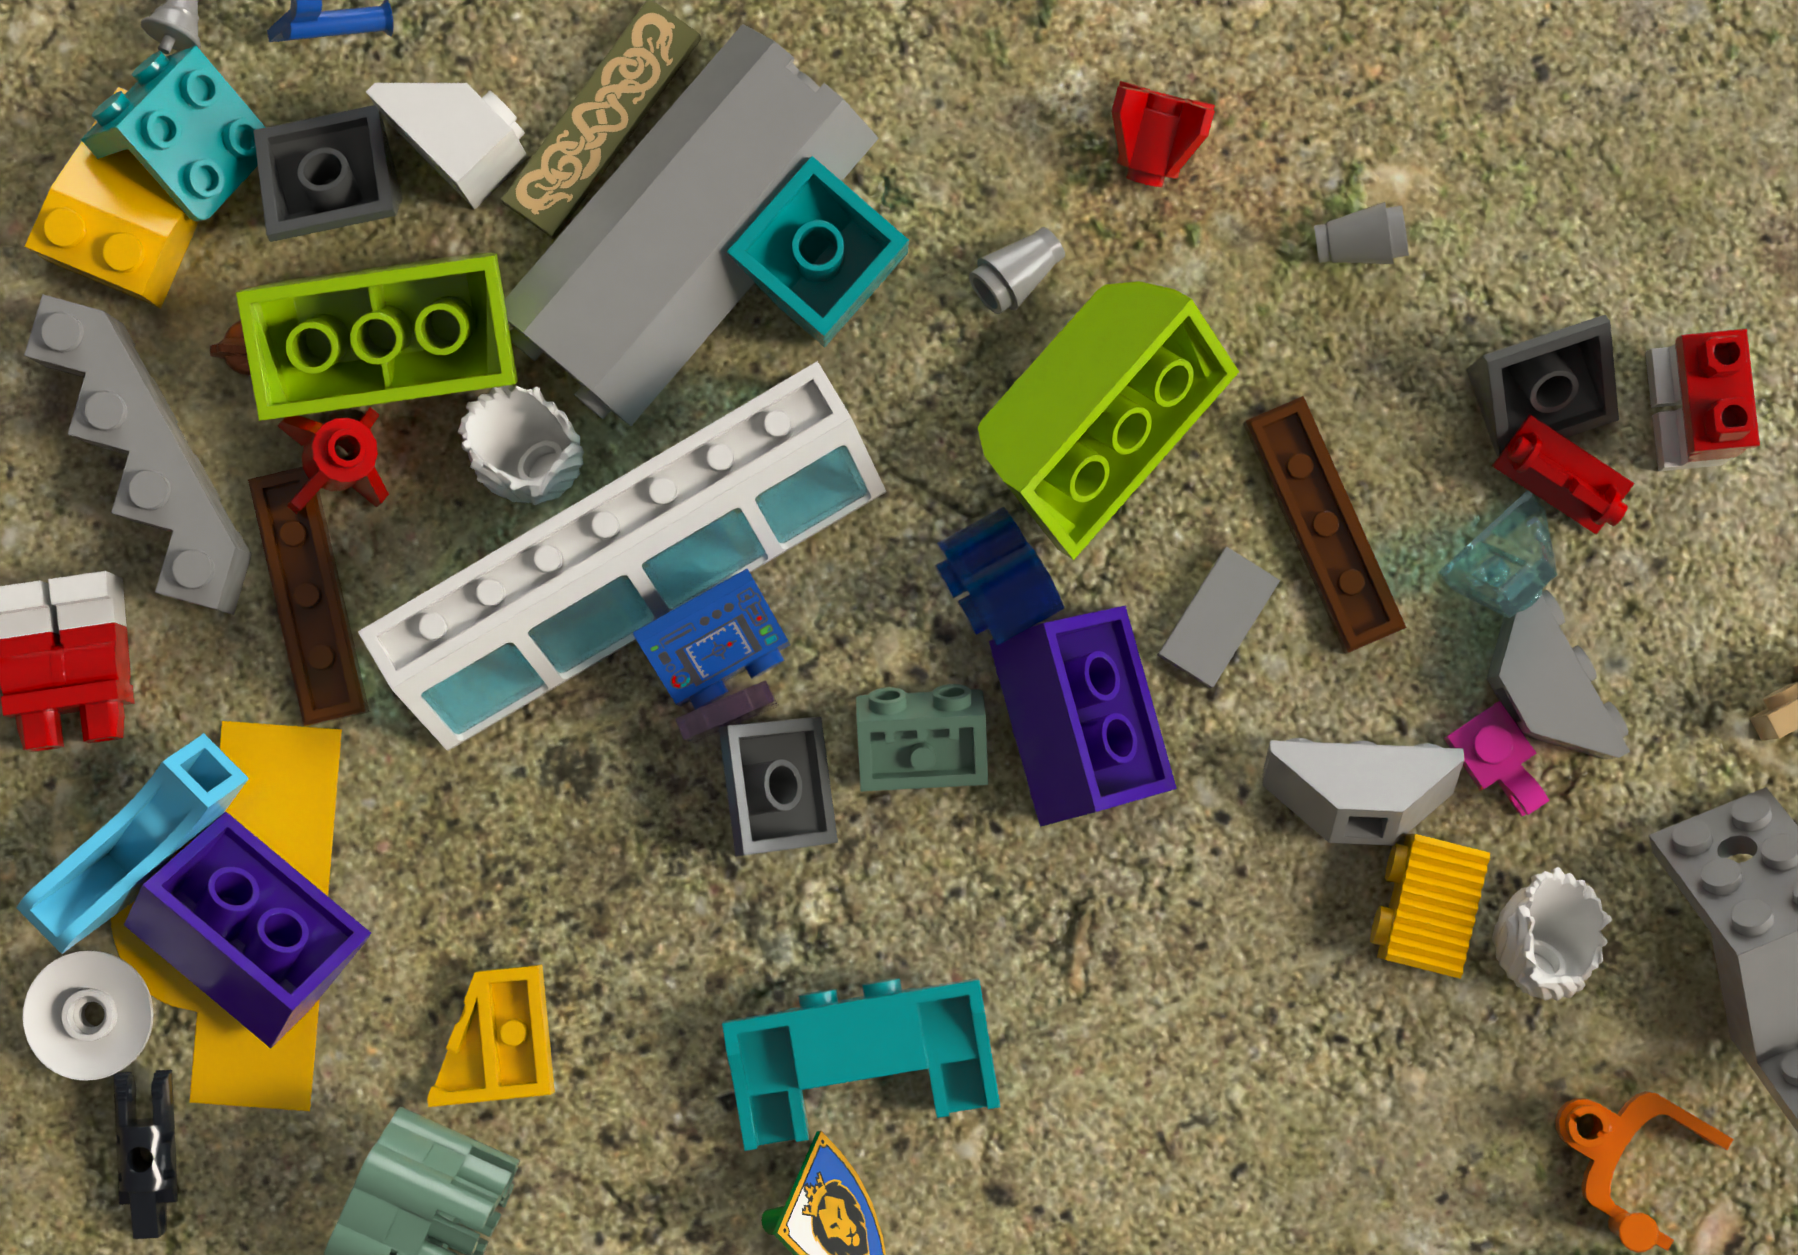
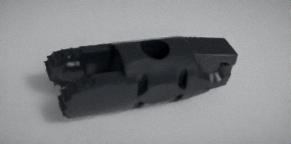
(141, 1183)

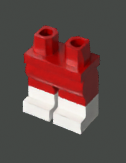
(1715, 387)
(65, 655)

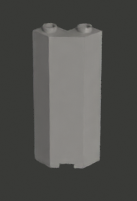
(647, 257)

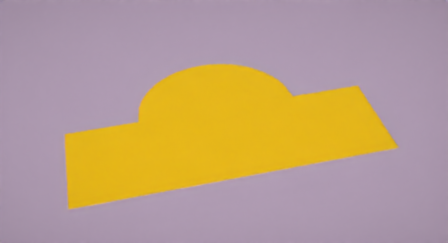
(292, 811)

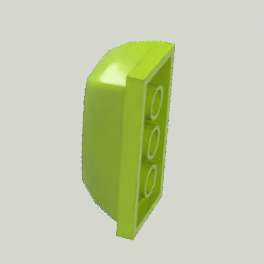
(377, 335)
(1104, 407)

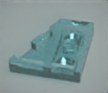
(1507, 560)

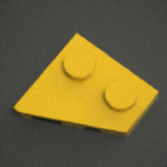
(499, 1042)

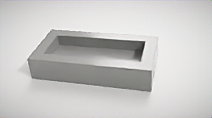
(1218, 617)

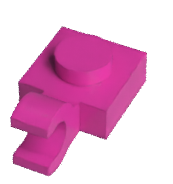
(1495, 753)

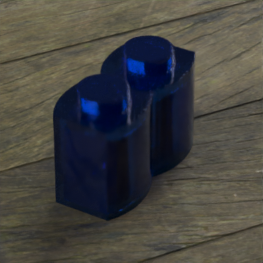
(999, 576)

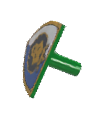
(826, 1208)

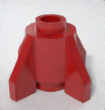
(1157, 132)
(325, 467)

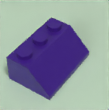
(1082, 715)
(246, 928)

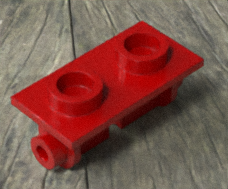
(1564, 475)

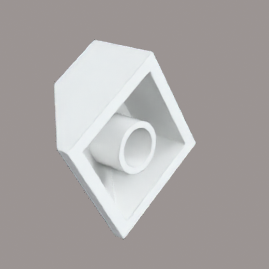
(456, 131)

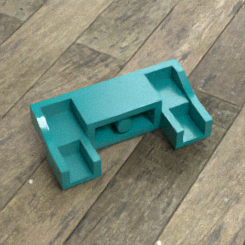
(859, 1040)

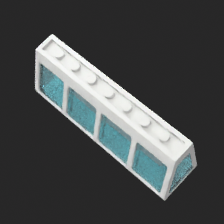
(625, 558)

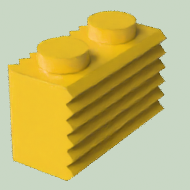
(1430, 904)

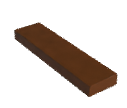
(1324, 525)
(308, 600)

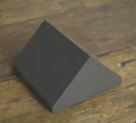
(326, 173)
(1554, 377)
(778, 785)

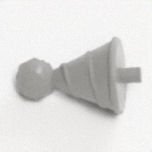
(174, 25)

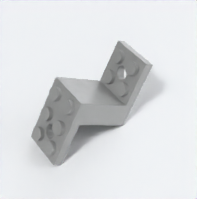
(1751, 925)

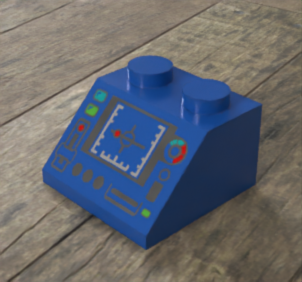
(713, 641)

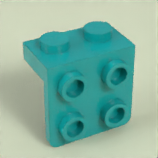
(182, 129)

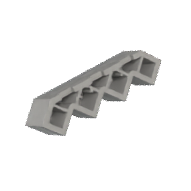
(162, 476)

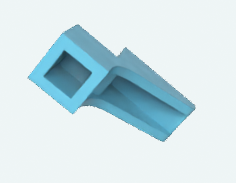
(114, 863)

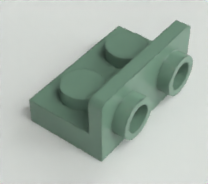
(921, 738)

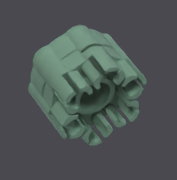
(420, 1189)

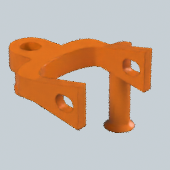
(1605, 1146)

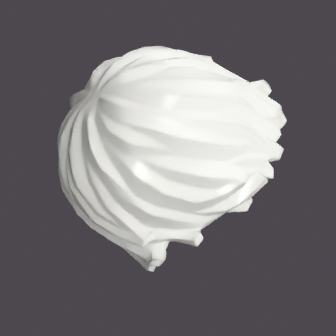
(521, 444)
(1551, 935)

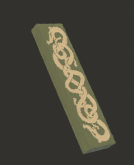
(601, 118)

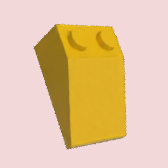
(113, 225)

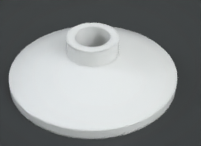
(57, 1020)

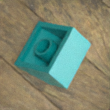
(819, 251)

